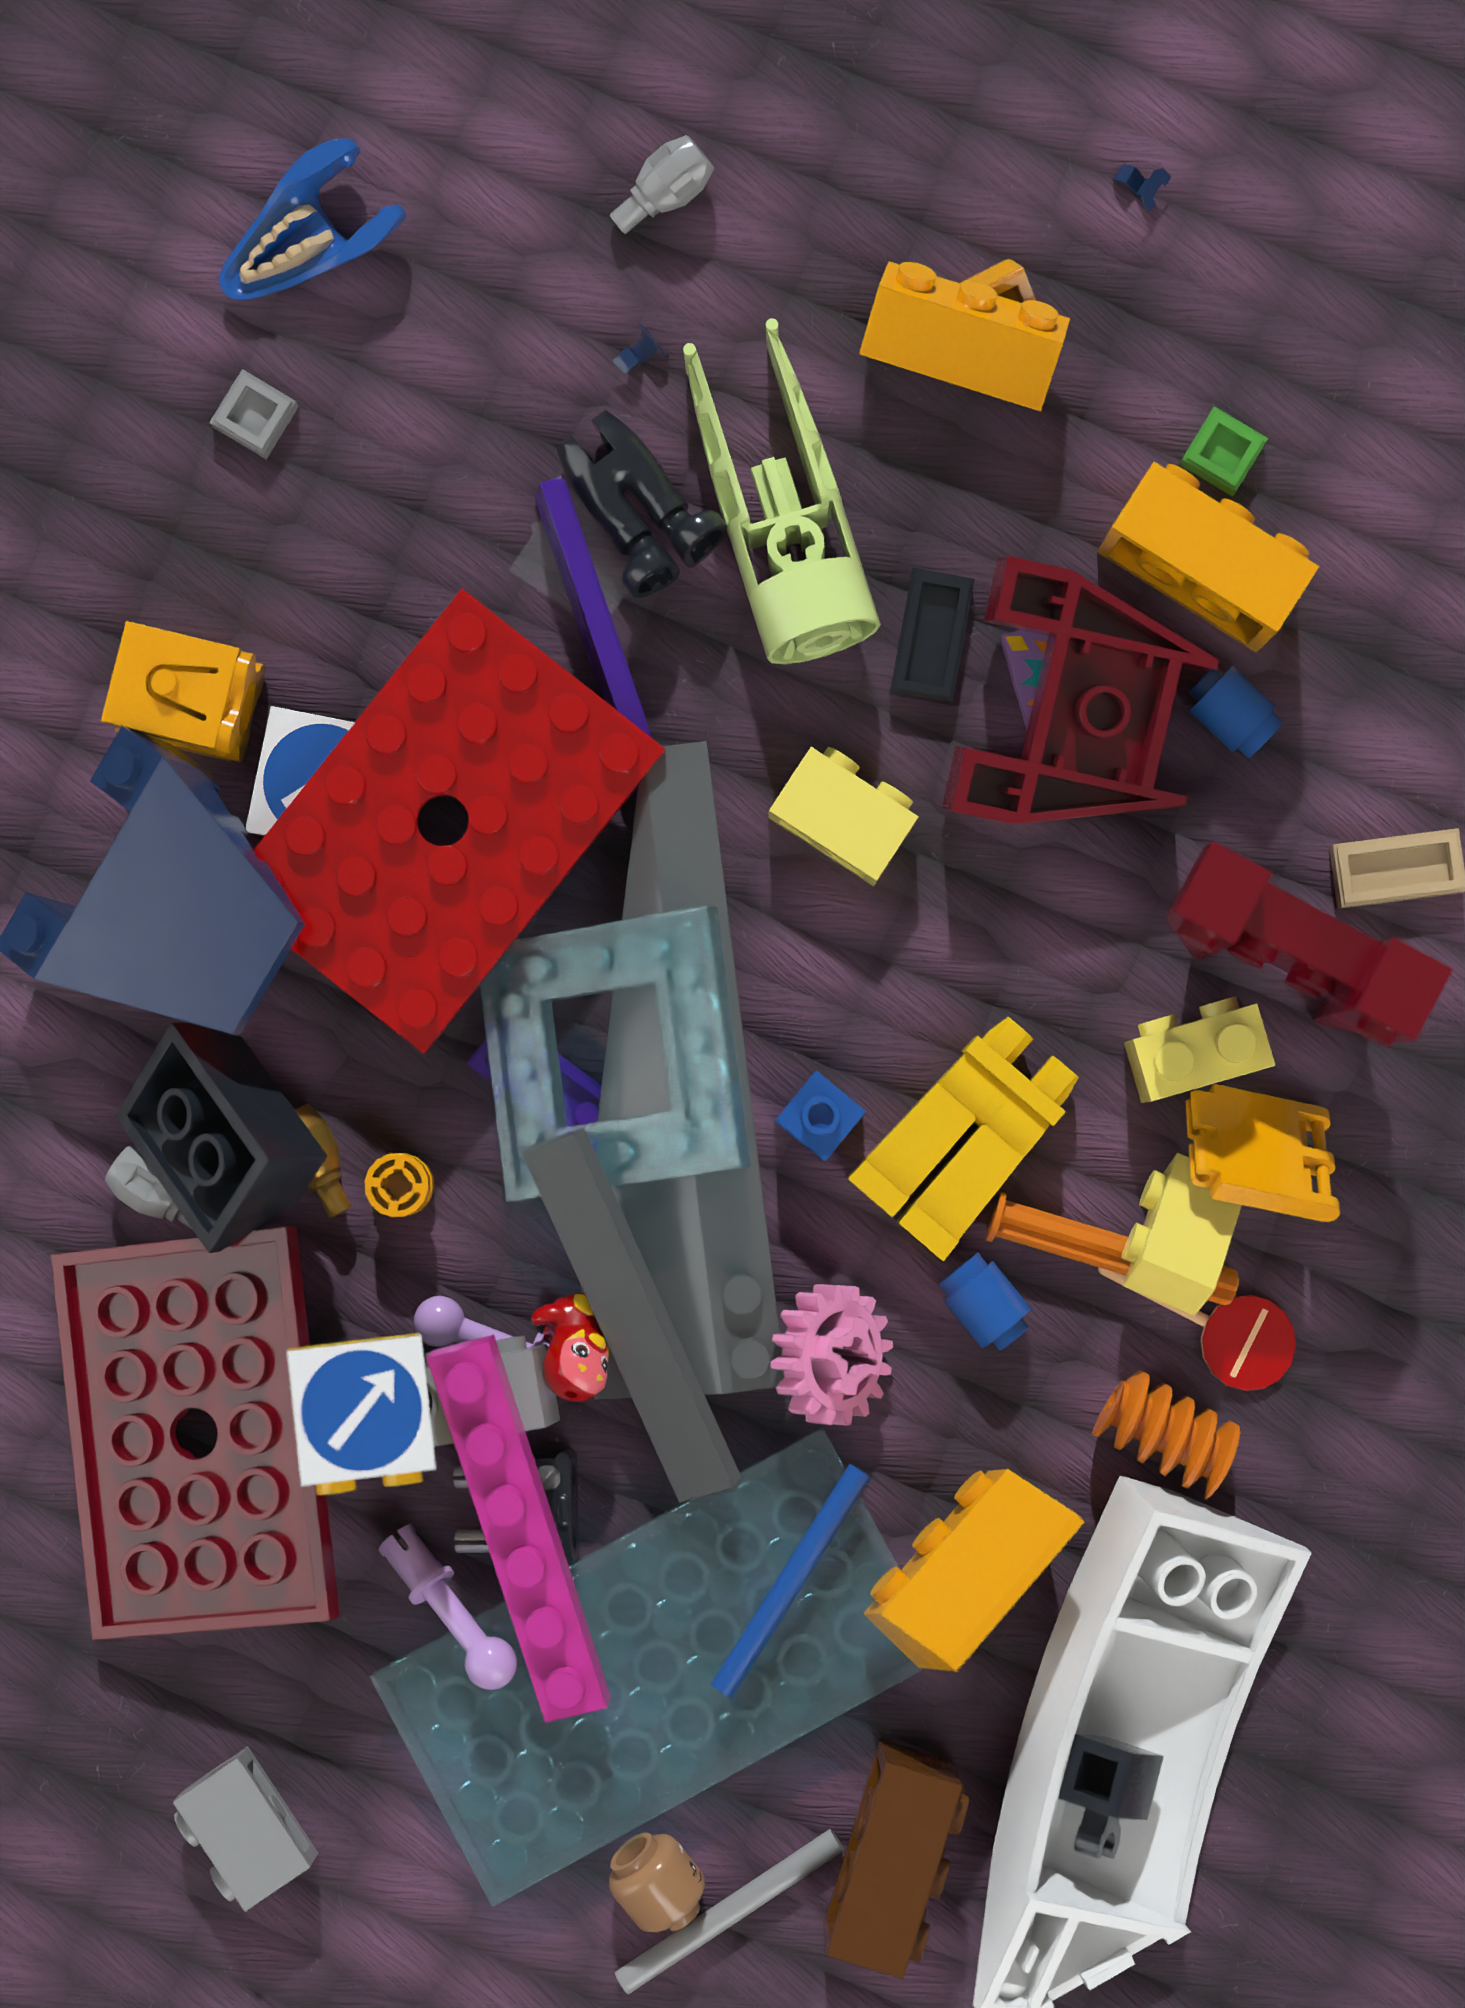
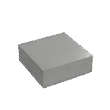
(254, 414)

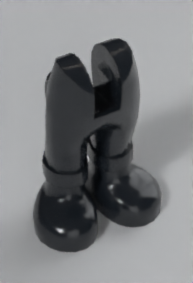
(636, 469)

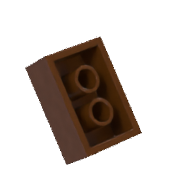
(894, 1860)

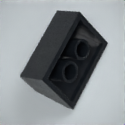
(218, 1134)

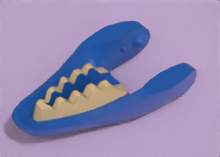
(294, 236)

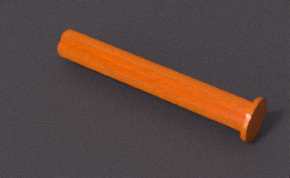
(1077, 1241)

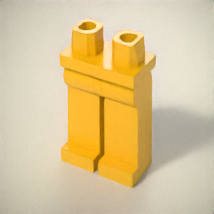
(1010, 1121)

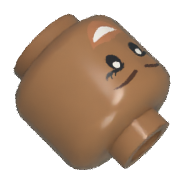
(656, 1882)

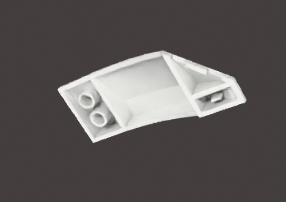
(1157, 1656)

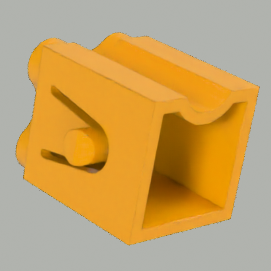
(184, 691)

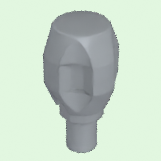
(665, 182)
(139, 1187)

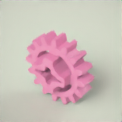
(831, 1354)

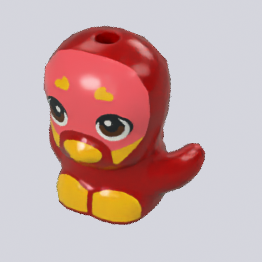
(577, 1353)

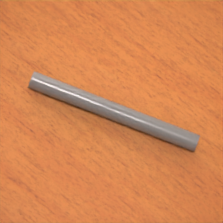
(728, 1911)

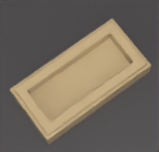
(1397, 868)

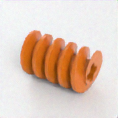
(1170, 1431)

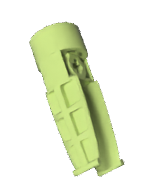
(807, 604)

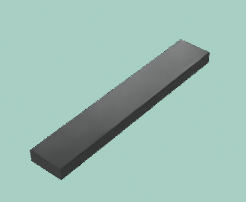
(631, 1315)

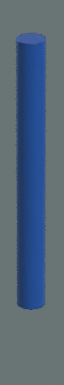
(790, 1580)

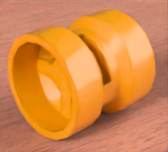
(409, 1188)

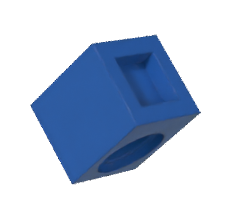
(820, 1116)

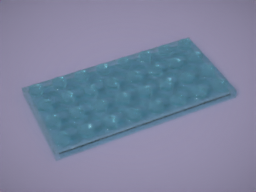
(662, 1622)

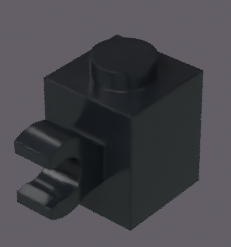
(1111, 1784)

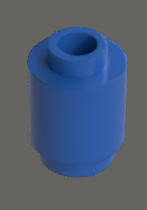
(1234, 710)
(985, 1302)

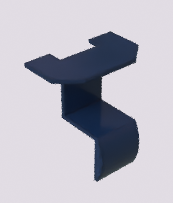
(1140, 185)
(639, 353)

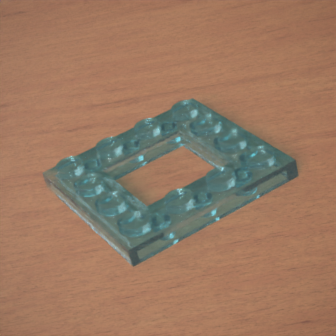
(686, 962)

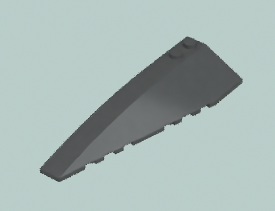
(708, 1230)

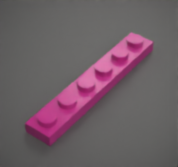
(519, 1528)

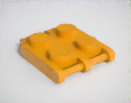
(1257, 1152)

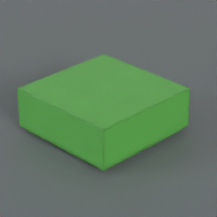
(1223, 451)

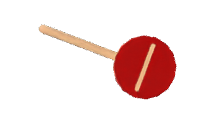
(1241, 1342)

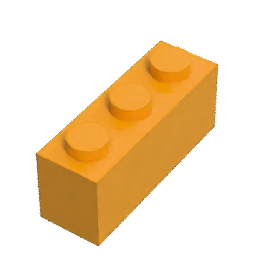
(964, 334)

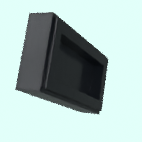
(932, 636)

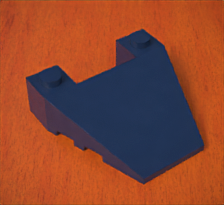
(177, 908)

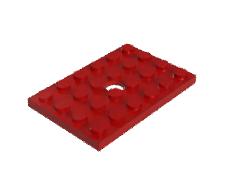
(529, 759)

